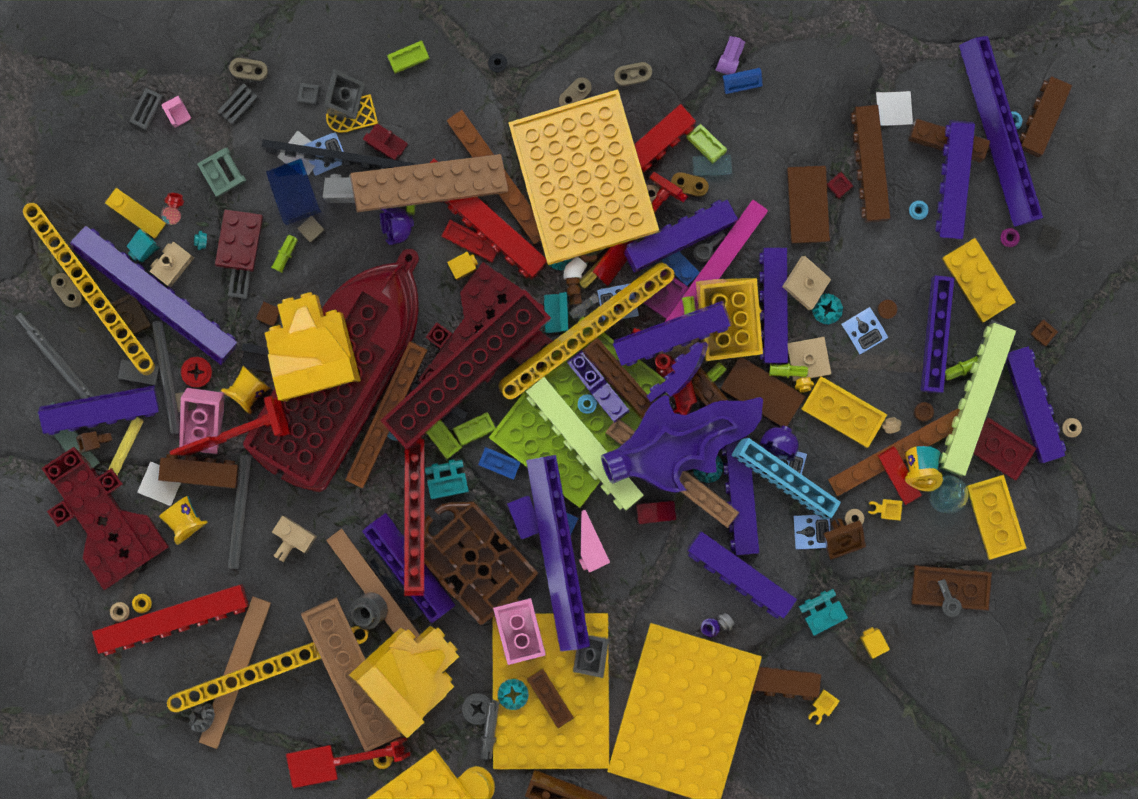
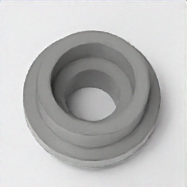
(725, 622)

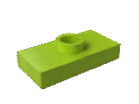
(408, 57)
(706, 143)
(474, 429)
(444, 440)

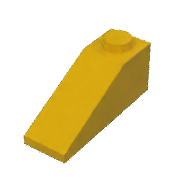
(135, 213)

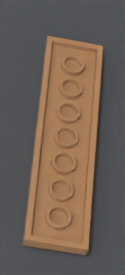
(428, 183)
(342, 656)

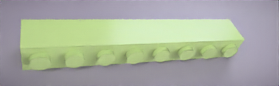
(977, 399)
(581, 440)

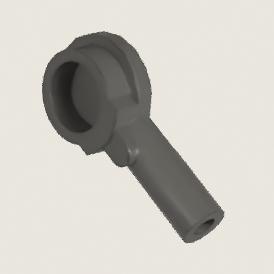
(703, 251)
(950, 605)

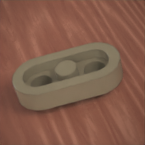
(249, 69)
(632, 73)
(574, 92)
(67, 289)

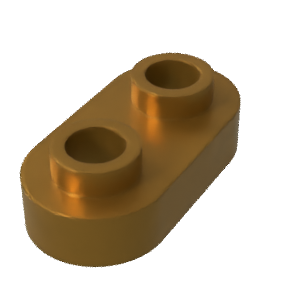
(689, 185)

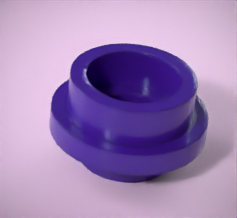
(707, 631)

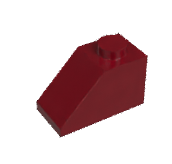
(656, 512)

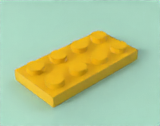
(978, 280)
(844, 412)
(996, 517)

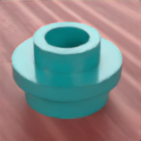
(200, 240)

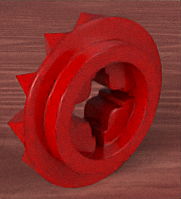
(190, 365)

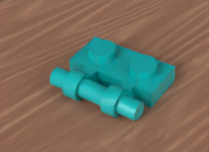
(448, 485)
(826, 617)

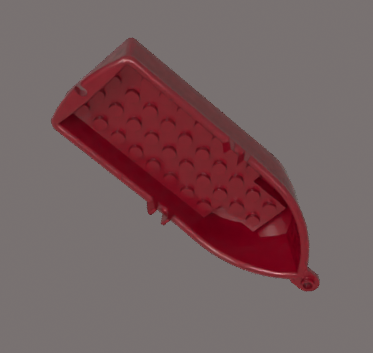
(380, 322)

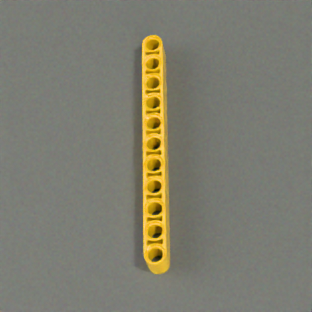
(85, 280)
(576, 331)
(242, 681)

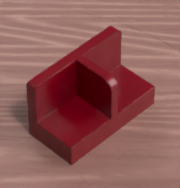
(385, 142)

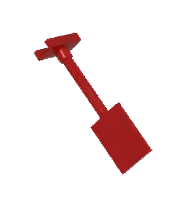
(615, 256)
(274, 417)
(319, 765)

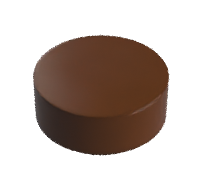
(887, 309)
(923, 411)

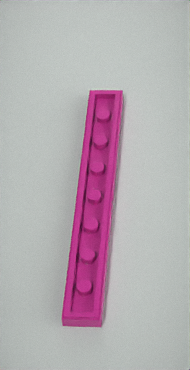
(725, 252)

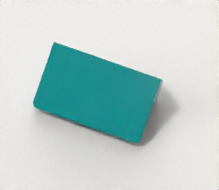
(556, 307)

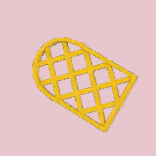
(355, 120)

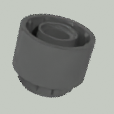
(374, 604)

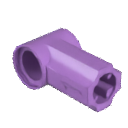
(729, 60)

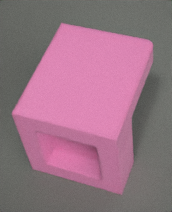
(176, 111)

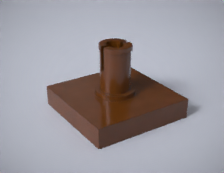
(844, 538)

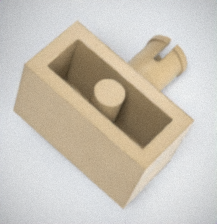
(171, 264)
(292, 536)

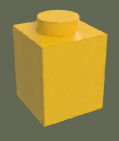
(463, 265)
(874, 642)

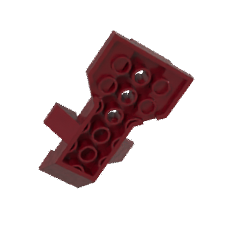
(477, 298)
(90, 498)

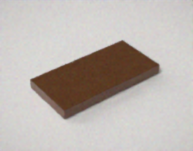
(808, 204)
(749, 382)
(967, 586)

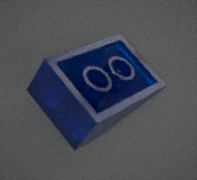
(293, 192)

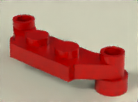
(686, 397)

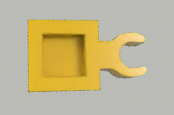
(890, 509)
(824, 705)

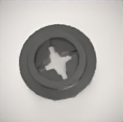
(467, 708)
(207, 713)

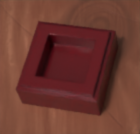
(839, 185)

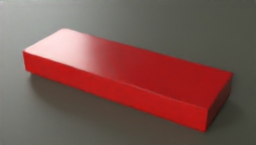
(468, 240)
(897, 472)

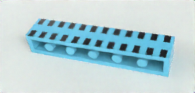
(786, 478)

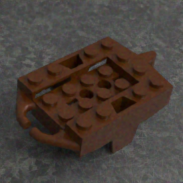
(447, 558)

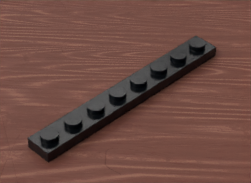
(330, 156)

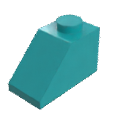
(141, 246)

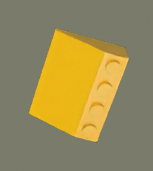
(742, 306)

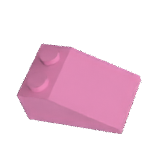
(204, 420)
(592, 551)
(519, 631)

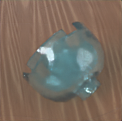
(950, 496)

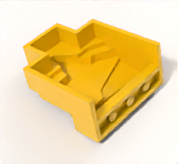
(310, 349)
(407, 676)

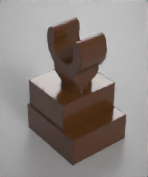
(91, 441)

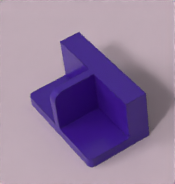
(524, 517)

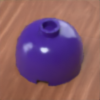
(396, 224)
(780, 442)

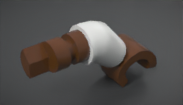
(573, 274)

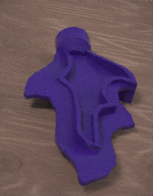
(675, 443)

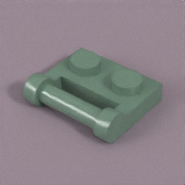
(216, 176)

